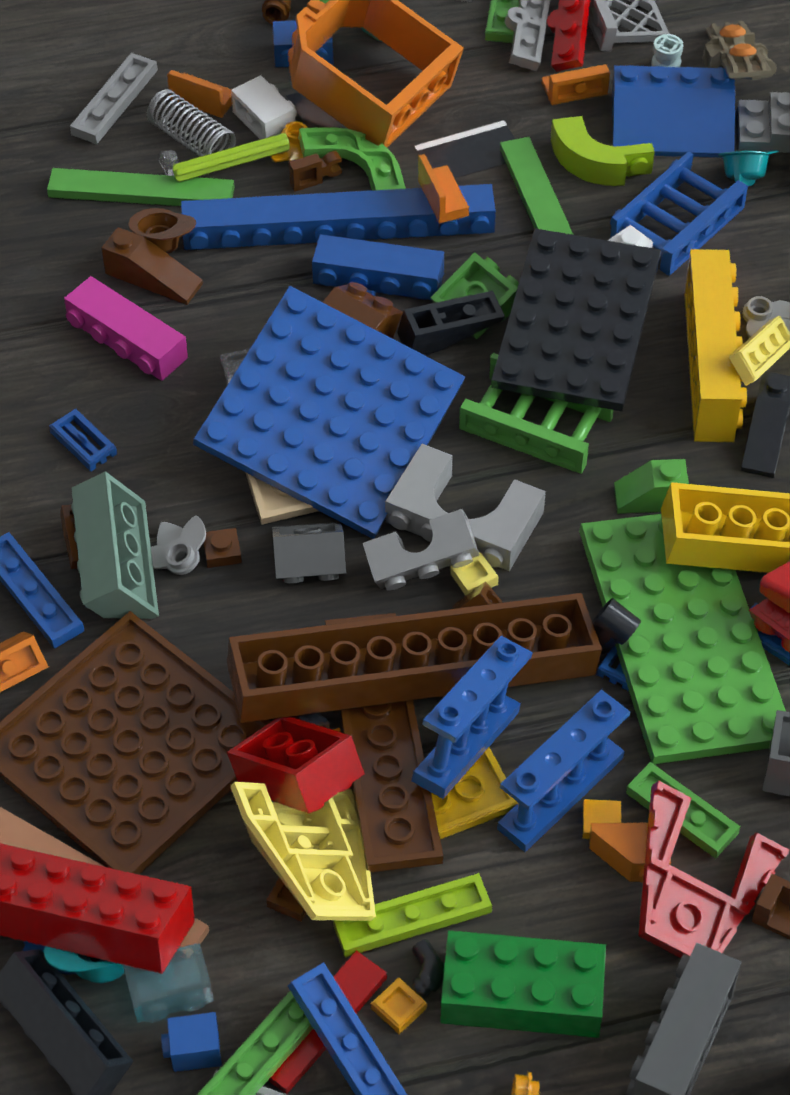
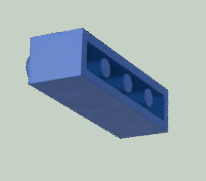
(378, 266)

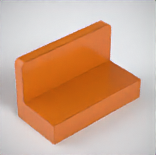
(577, 84)
(201, 93)
(441, 191)
(19, 659)

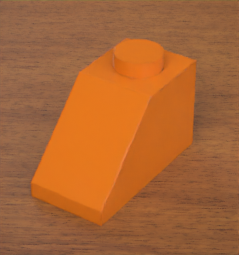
(621, 847)

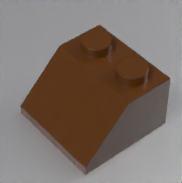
(364, 307)

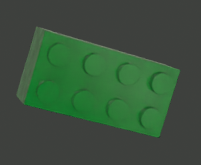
(523, 984)

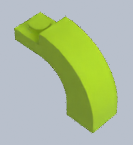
(594, 160)

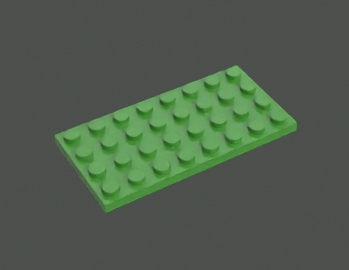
(695, 655)

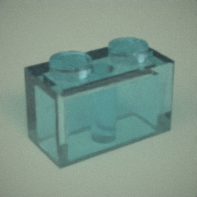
(180, 987)

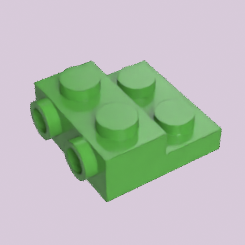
(479, 277)

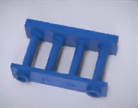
(690, 235)
(471, 717)
(562, 770)

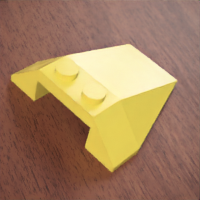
(312, 853)

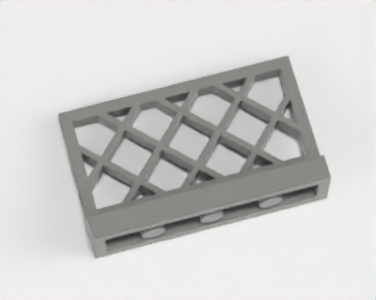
(605, 22)

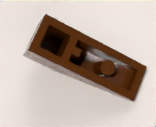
(148, 266)

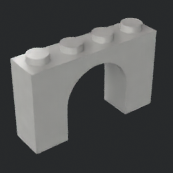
(497, 535)

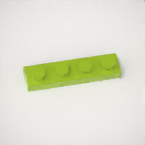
(415, 915)

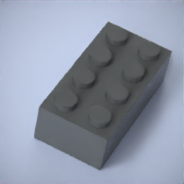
(686, 1025)

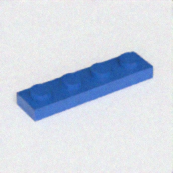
(36, 594)
(344, 1034)

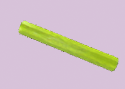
(231, 157)

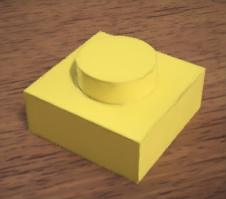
(474, 574)

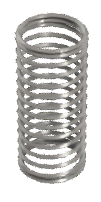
(160, 125)

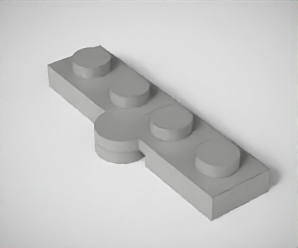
(529, 29)

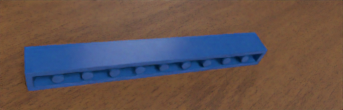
(338, 214)

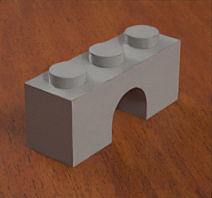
(450, 545)

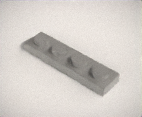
(113, 98)

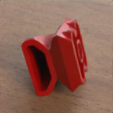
(773, 613)

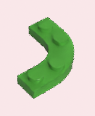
(351, 145)

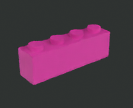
(126, 328)

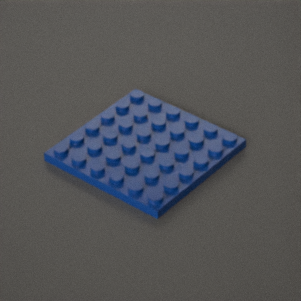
(328, 410)

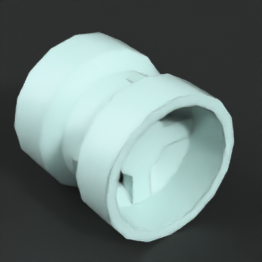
(667, 51)

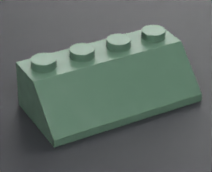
(113, 549)

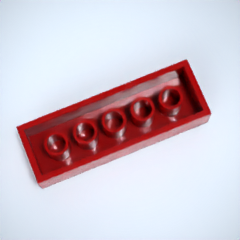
(92, 909)

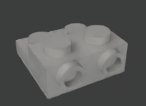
(765, 123)

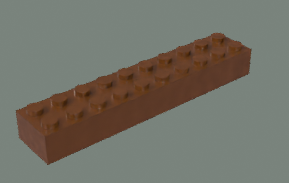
(404, 656)

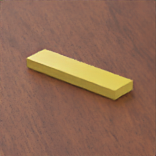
(761, 350)

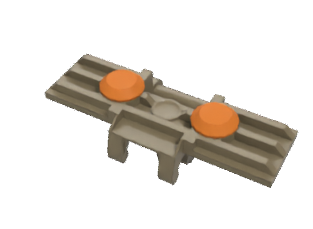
(737, 52)

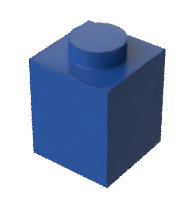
(192, 1042)

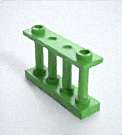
(528, 437)

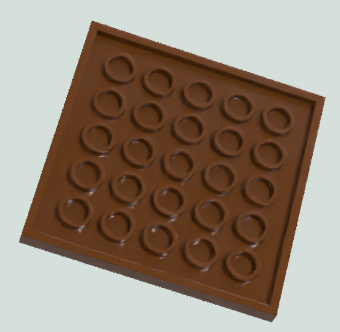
(124, 745)

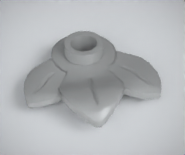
(761, 310)
(176, 543)

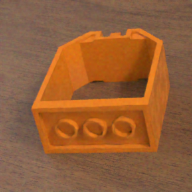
(348, 101)

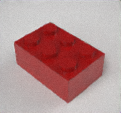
(297, 762)

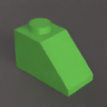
(648, 485)

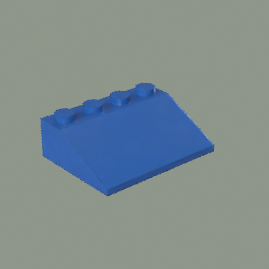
(674, 109)

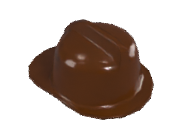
(161, 227)

